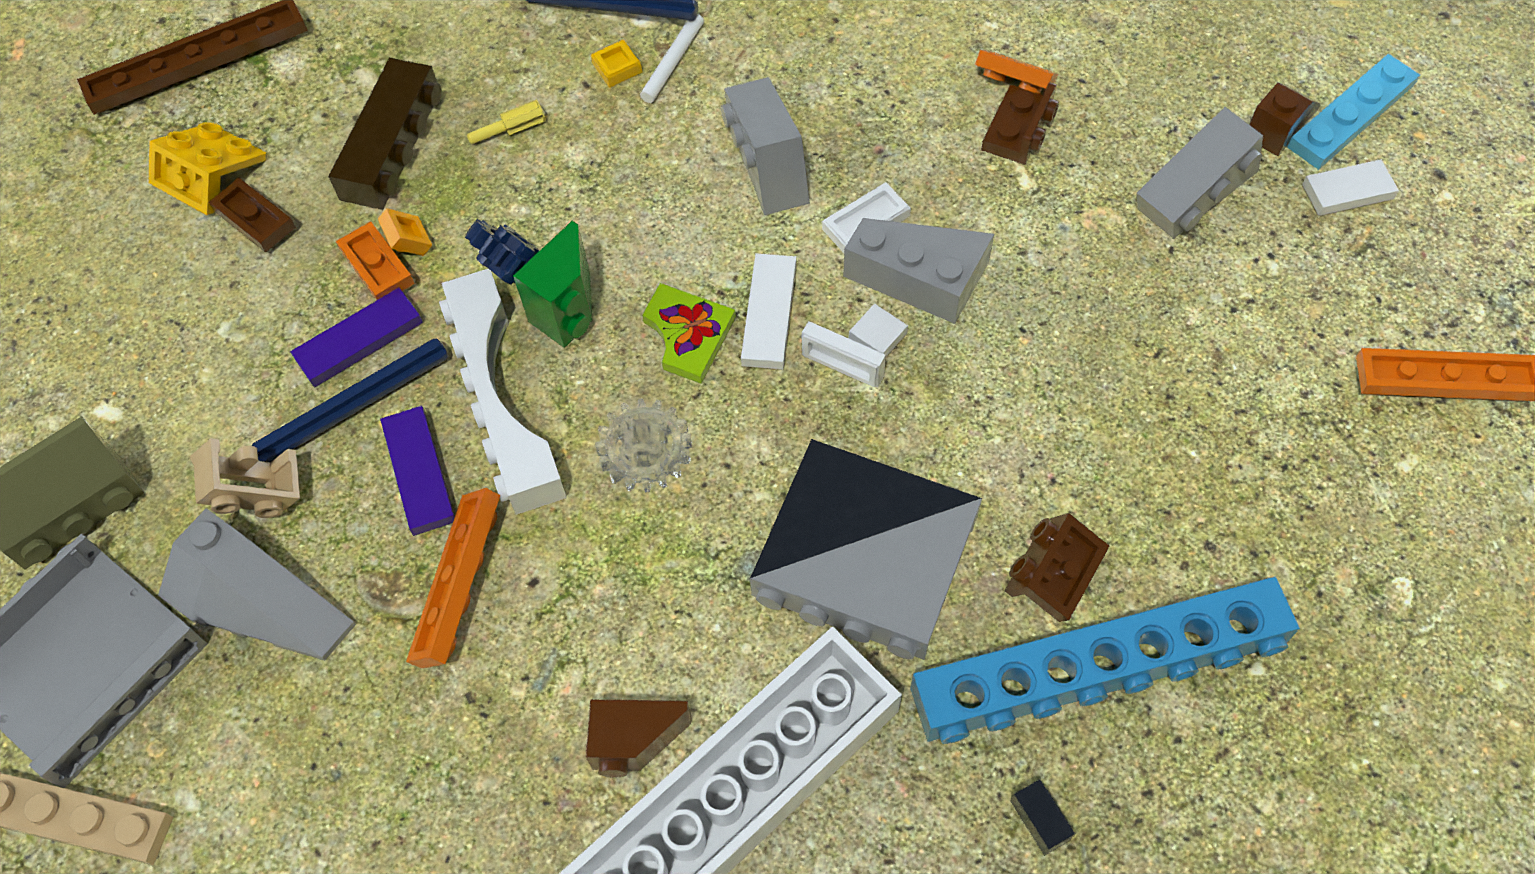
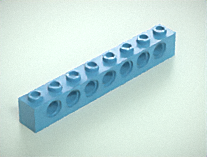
(1256, 605)

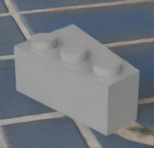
(768, 144)
(1202, 173)

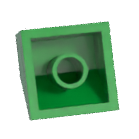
(558, 287)

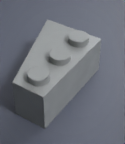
(918, 263)

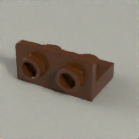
(1020, 123)
(1057, 565)

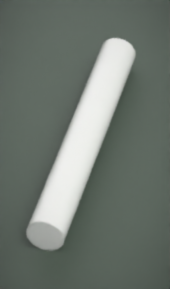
(671, 59)

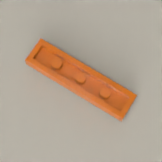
(1446, 374)
(453, 579)

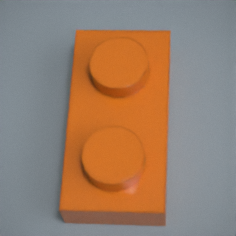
(1000, 66)
(374, 261)

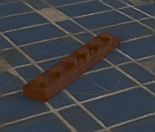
(191, 55)

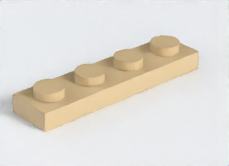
(82, 819)

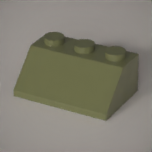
(60, 492)

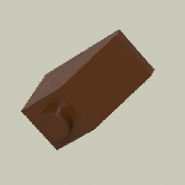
(1282, 116)
(631, 733)

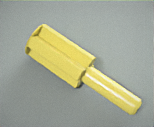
(512, 122)

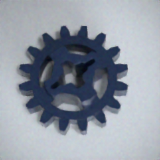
(500, 249)

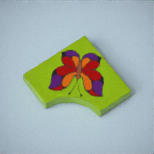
(690, 328)

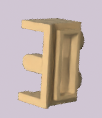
(243, 465)

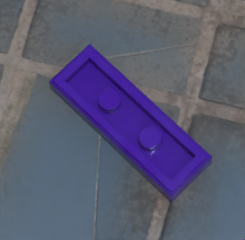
(356, 337)
(417, 470)

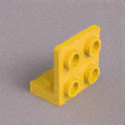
(193, 160)

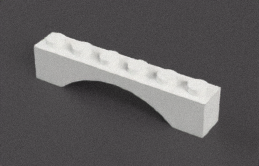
(524, 459)

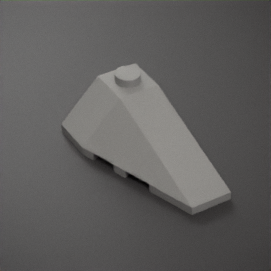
(234, 585)

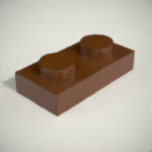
(252, 214)

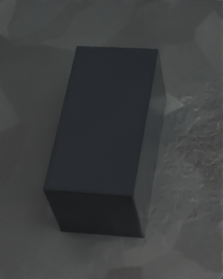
(1042, 817)

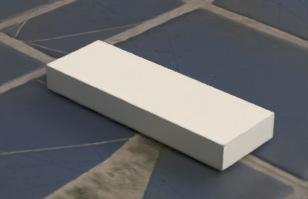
(768, 311)

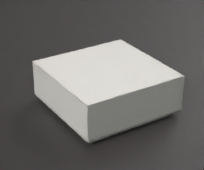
(878, 330)

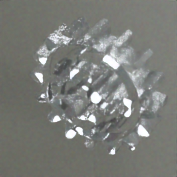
(645, 461)

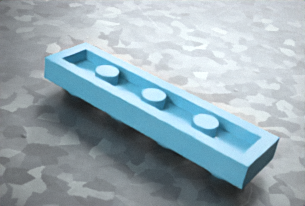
(1353, 111)

